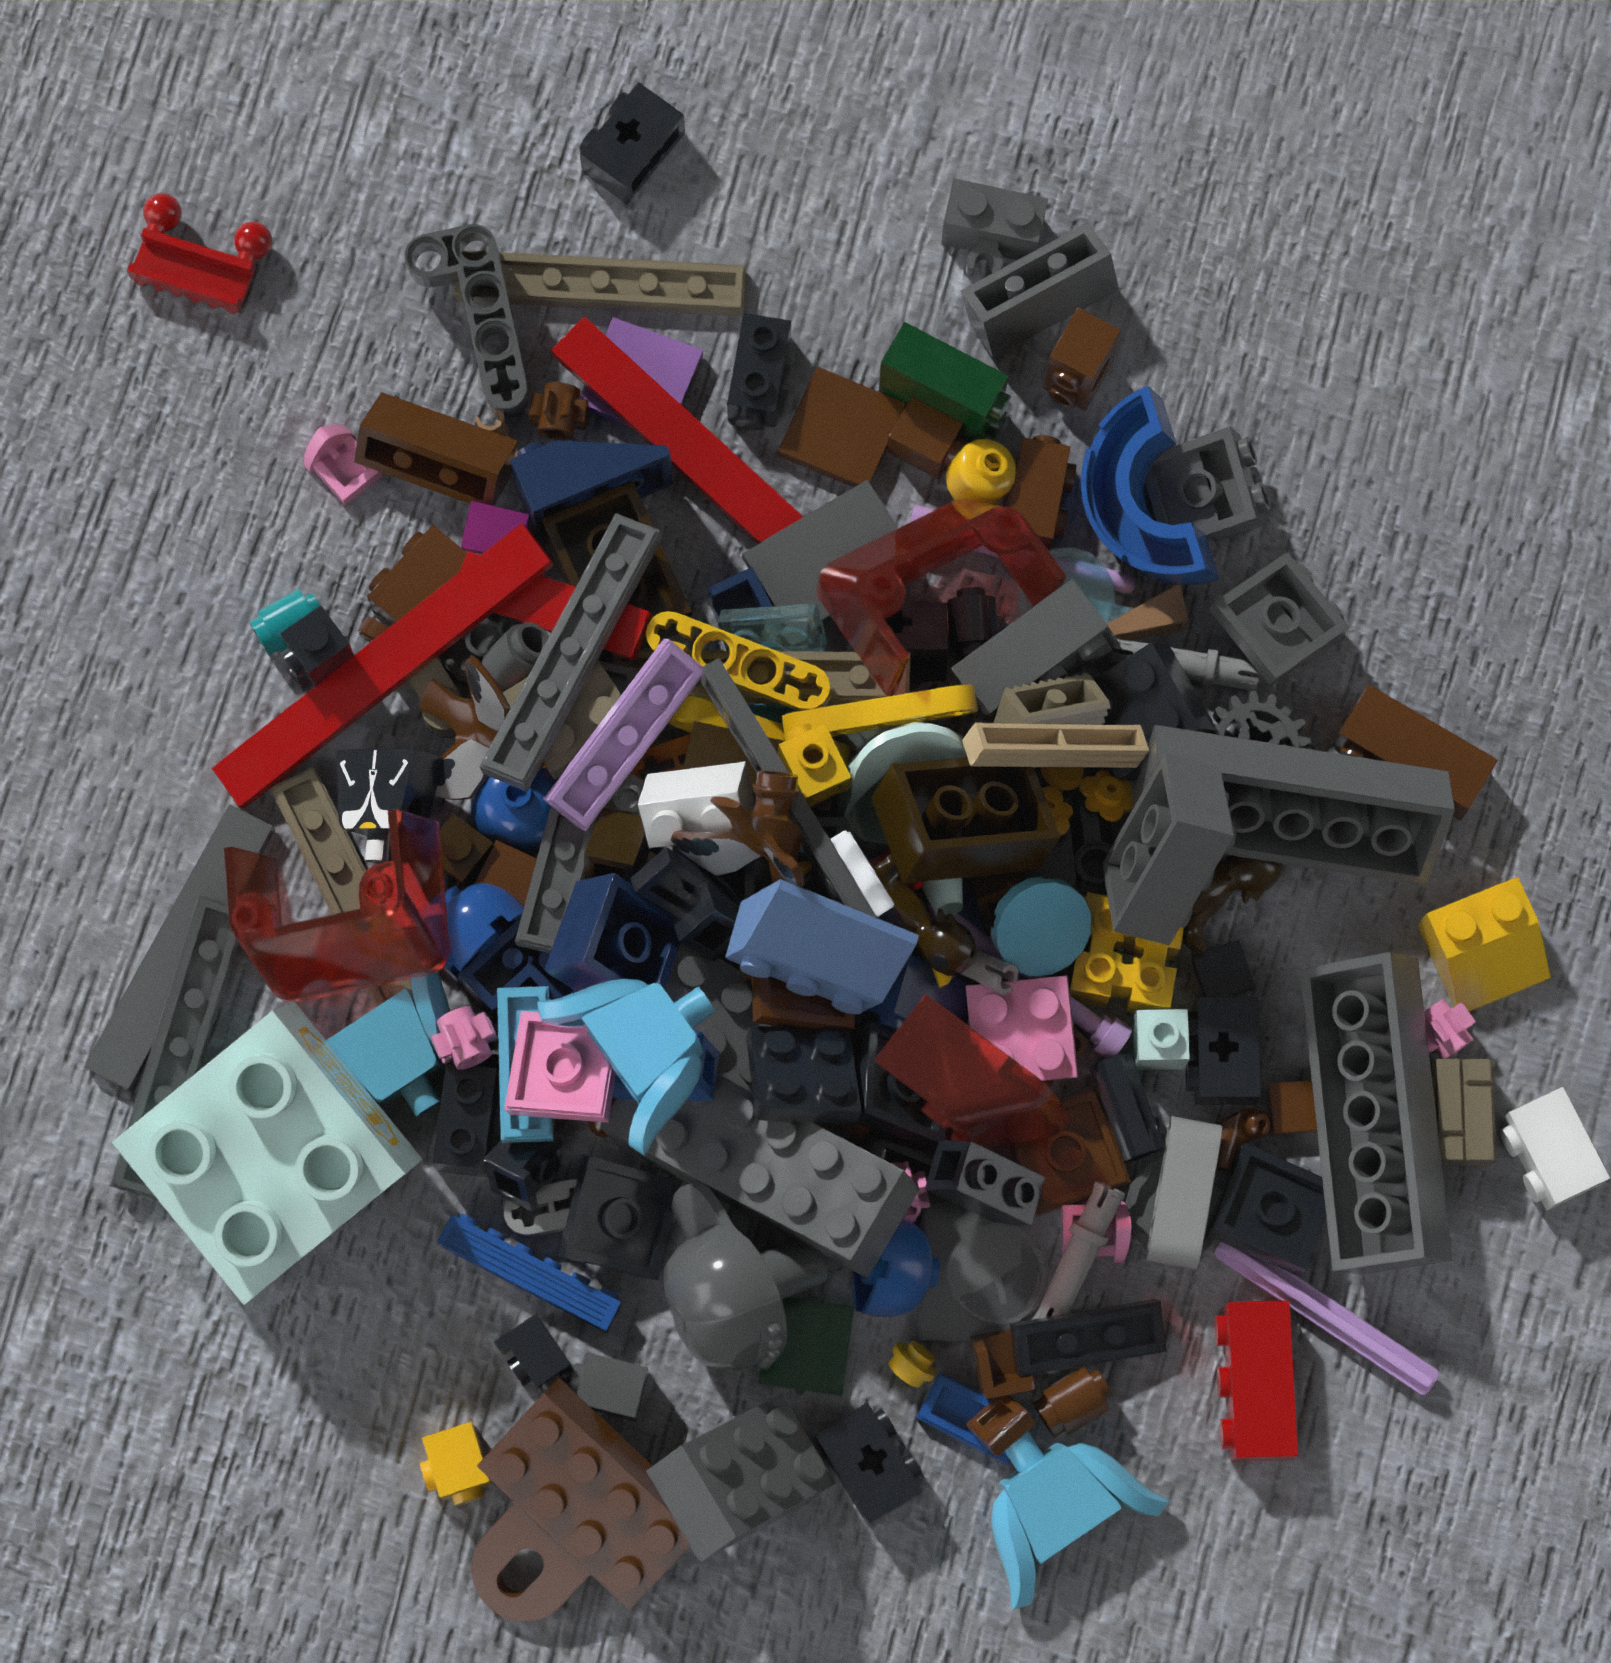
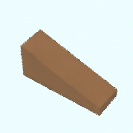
(1154, 617)

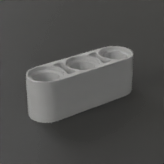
(1183, 1193)

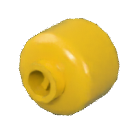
(981, 472)

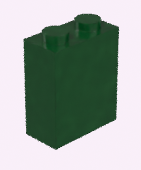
(945, 380)

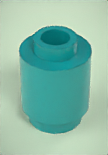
(279, 616)

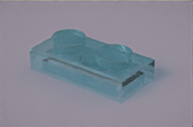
(777, 627)

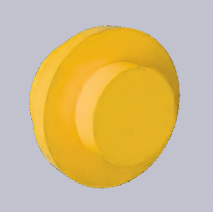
(912, 1363)

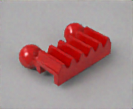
(192, 268)

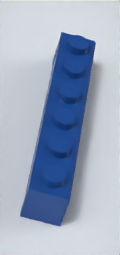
(530, 1274)

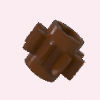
(558, 411)

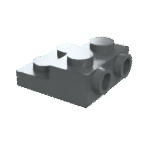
(1209, 485)
(1280, 618)

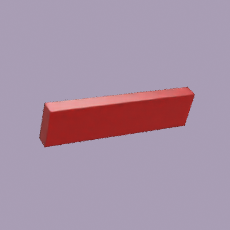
(545, 601)

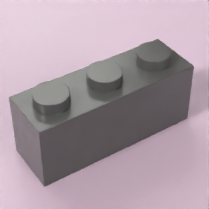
(1040, 289)

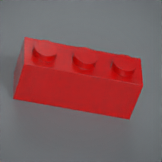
(1257, 1381)

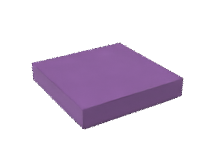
(661, 357)

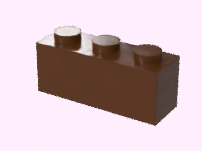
(434, 450)
(1397, 734)

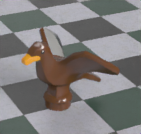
(475, 725)
(755, 833)

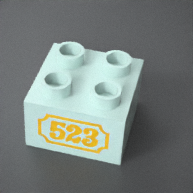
(267, 1151)

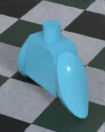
(643, 1040)
(393, 1045)
(1054, 1502)

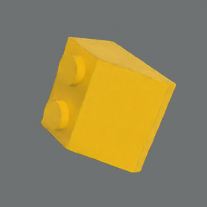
(1486, 945)

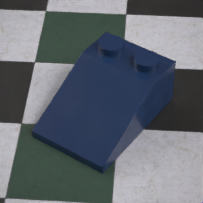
(574, 471)

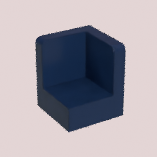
(738, 593)

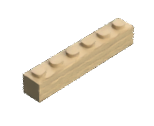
(1055, 745)

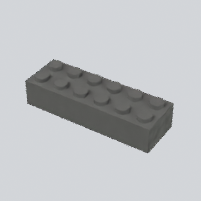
(1320, 804)
(1375, 1114)
(780, 1173)

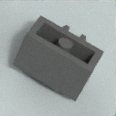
(992, 223)

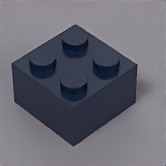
(612, 936)

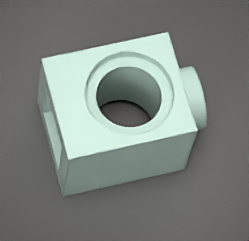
(1160, 1039)

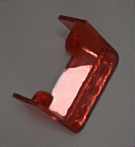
(870, 580)
(388, 940)
(969, 1081)

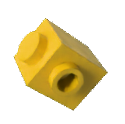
(816, 761)
(453, 1464)

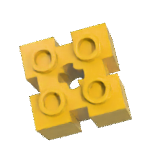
(1101, 973)

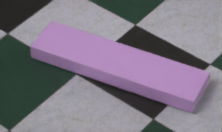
(624, 734)

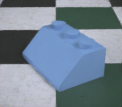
(819, 946)

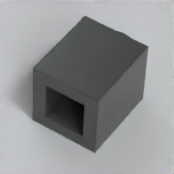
(610, 1386)

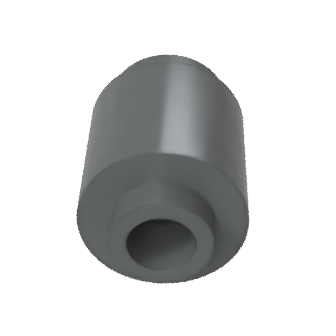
(515, 654)

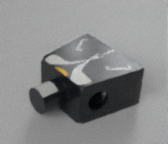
(382, 781)

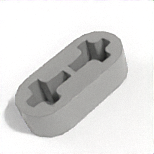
(544, 1223)

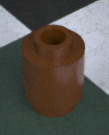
(1073, 1401)

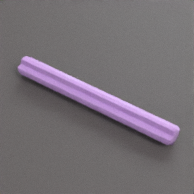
(1333, 1319)

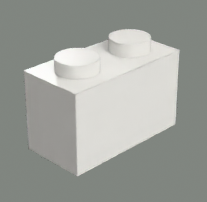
(682, 800)
(1552, 1149)

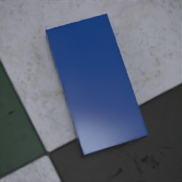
(951, 1407)

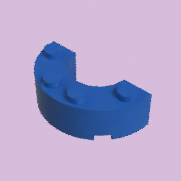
(1115, 500)

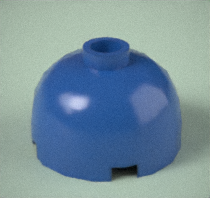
(513, 814)
(477, 920)
(899, 1276)

